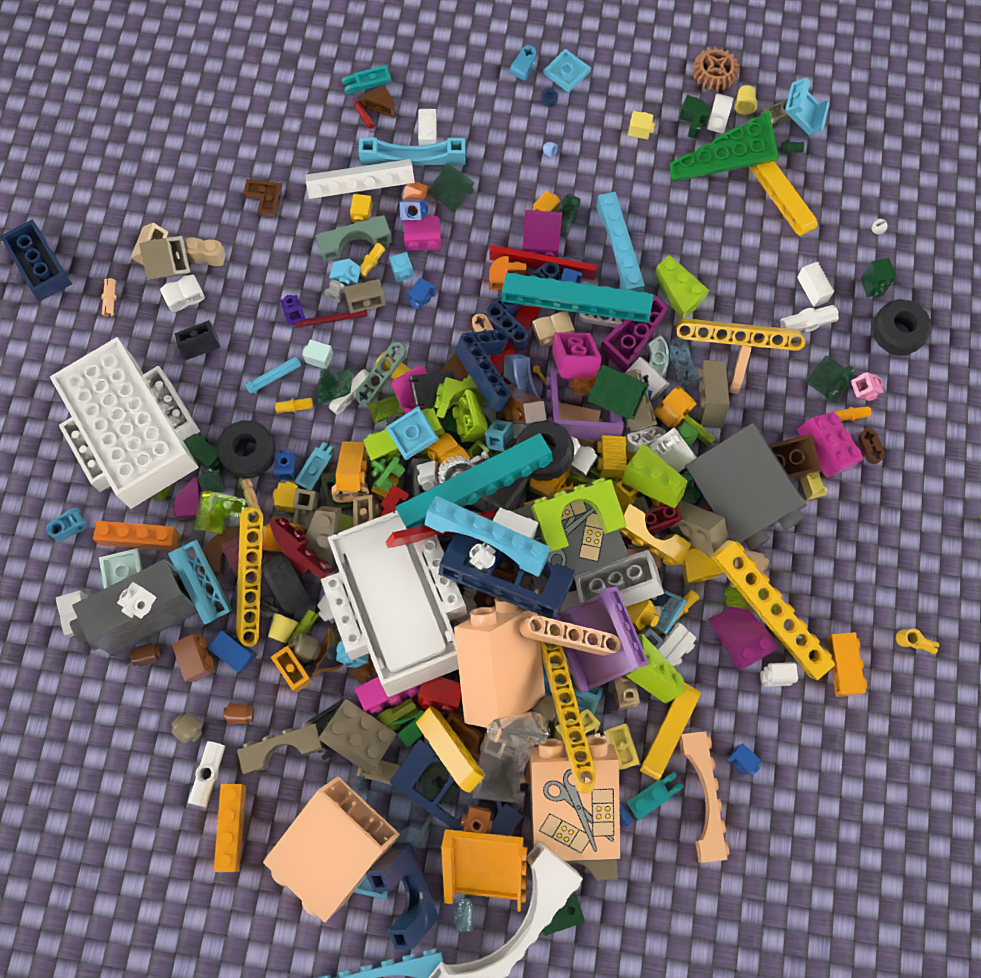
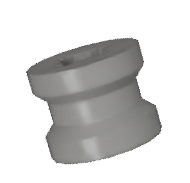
(334, 291)

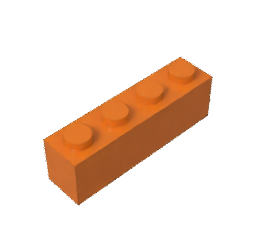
(136, 536)

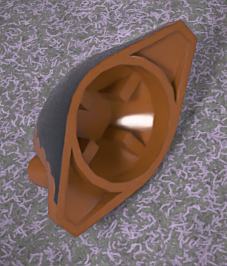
(327, 656)

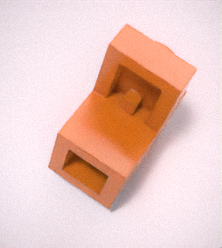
(500, 268)

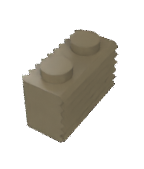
(364, 296)

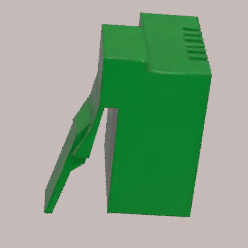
(411, 731)

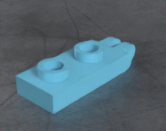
(315, 467)

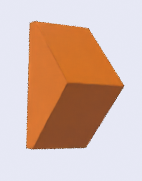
(415, 190)

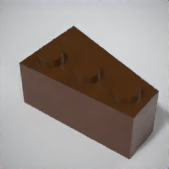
(522, 407)

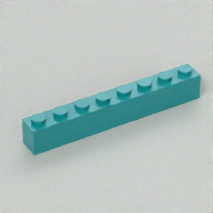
(577, 297)
(480, 479)

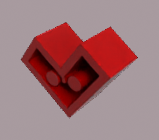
(440, 694)

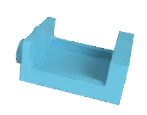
(805, 108)

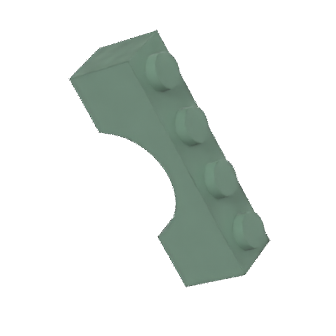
(372, 230)

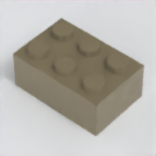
(357, 736)

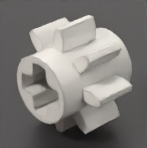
(482, 556)

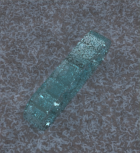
(681, 370)

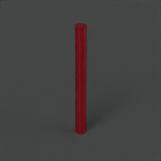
(330, 318)

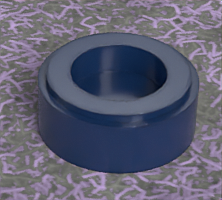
(549, 97)

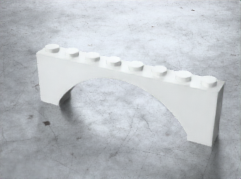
(551, 887)

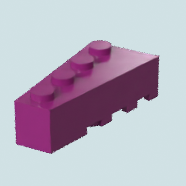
(630, 337)

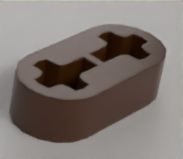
(871, 446)

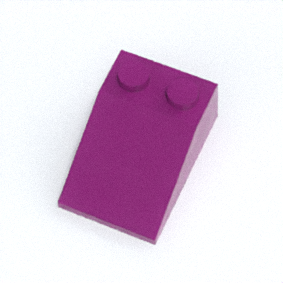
(542, 232)
(742, 636)

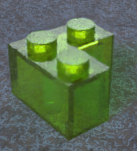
(214, 508)

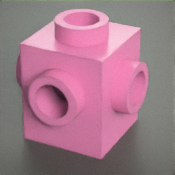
(867, 386)

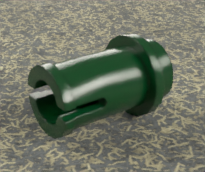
(796, 147)

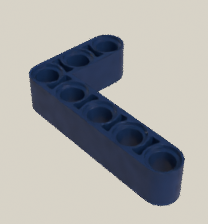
(507, 312)
(474, 352)

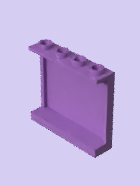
(606, 614)

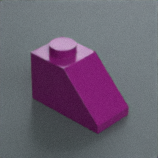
(188, 501)

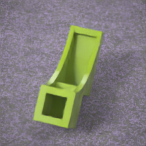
(452, 391)

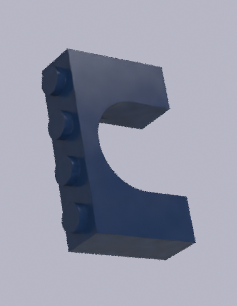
(419, 914)

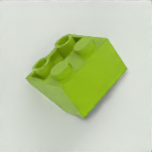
(470, 418)

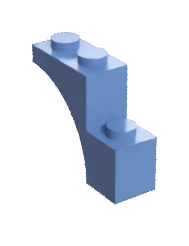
(518, 371)

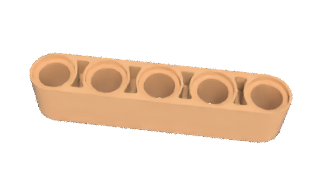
(579, 635)

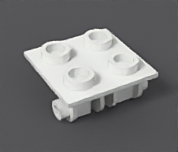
(673, 450)

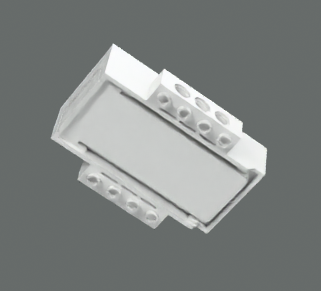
(125, 423)
(394, 604)

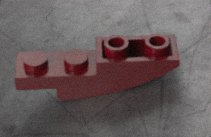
(659, 520)
(293, 544)

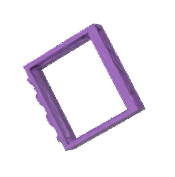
(578, 429)

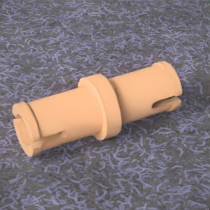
(108, 297)

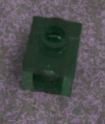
(211, 480)

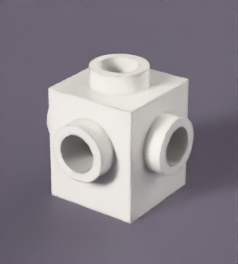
(136, 601)

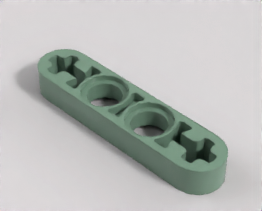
(383, 375)

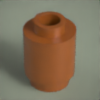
(238, 713)

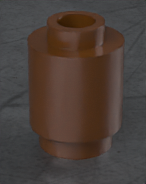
(145, 654)

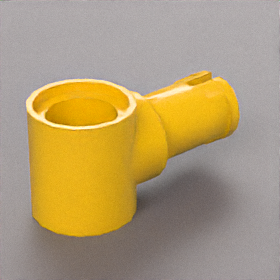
(917, 640)

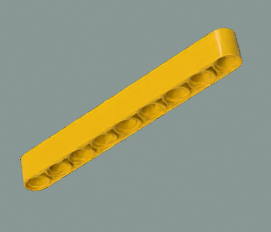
(568, 711)

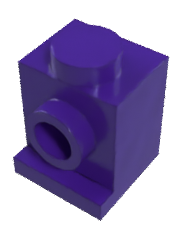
(291, 304)

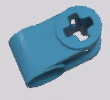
(523, 63)
(68, 525)

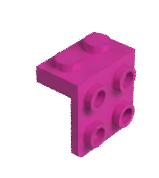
(422, 234)
(403, 391)

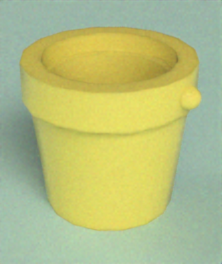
(746, 100)
(282, 628)

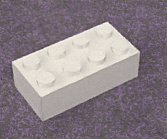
(633, 576)

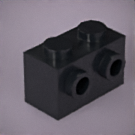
(202, 340)

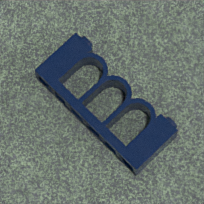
(548, 604)
(410, 770)

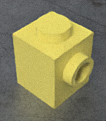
(641, 125)

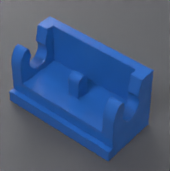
(232, 651)

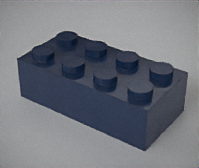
(35, 260)

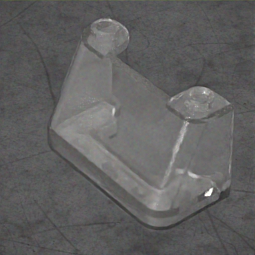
(506, 755)

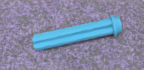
(272, 375)

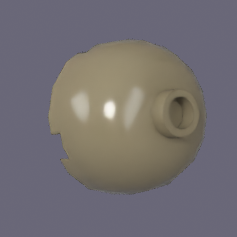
(548, 713)

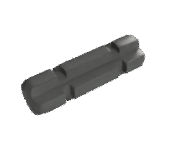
(265, 605)

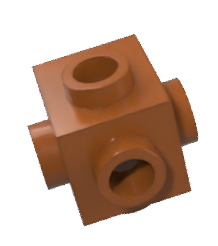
(479, 814)

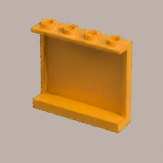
(484, 866)

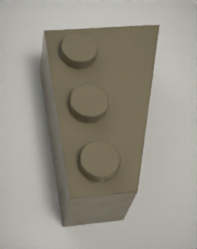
(713, 393)
(324, 524)
(701, 528)

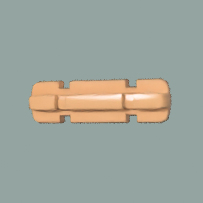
(250, 495)

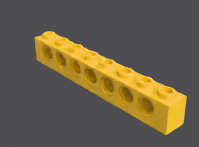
(821, 661)

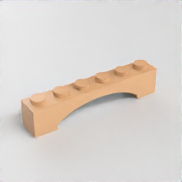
(711, 844)

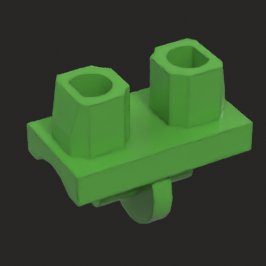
(392, 467)

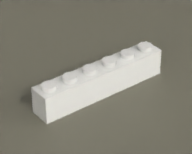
(359, 178)

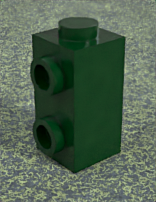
(203, 451)

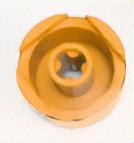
(674, 407)

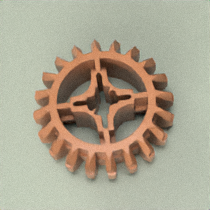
(715, 75)

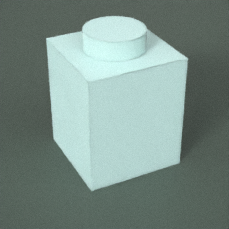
(317, 354)

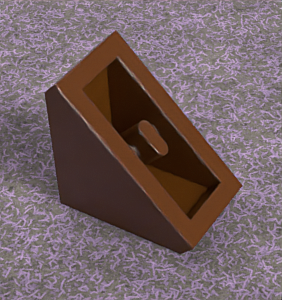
(379, 101)

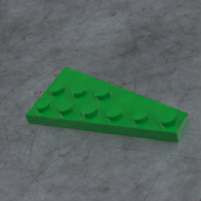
(735, 149)

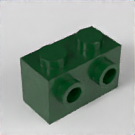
(878, 277)
(566, 917)

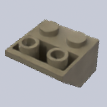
(164, 258)

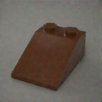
(797, 456)

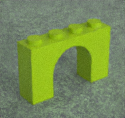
(599, 496)

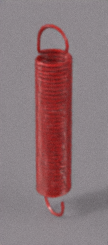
(364, 115)

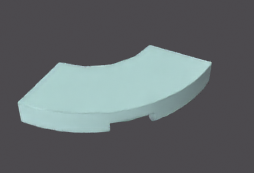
(658, 354)

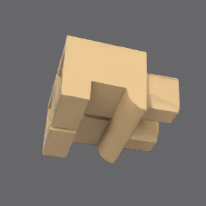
(625, 693)

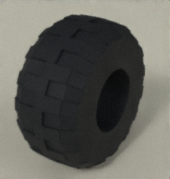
(910, 315)
(237, 435)
(555, 436)
(285, 583)

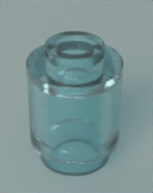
(465, 915)

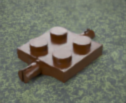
(466, 733)

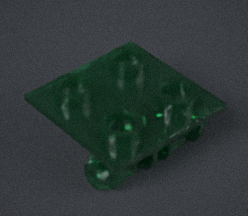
(451, 187)
(831, 379)
(333, 386)

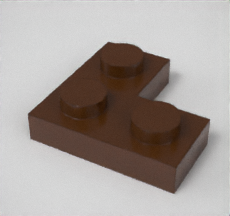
(267, 193)

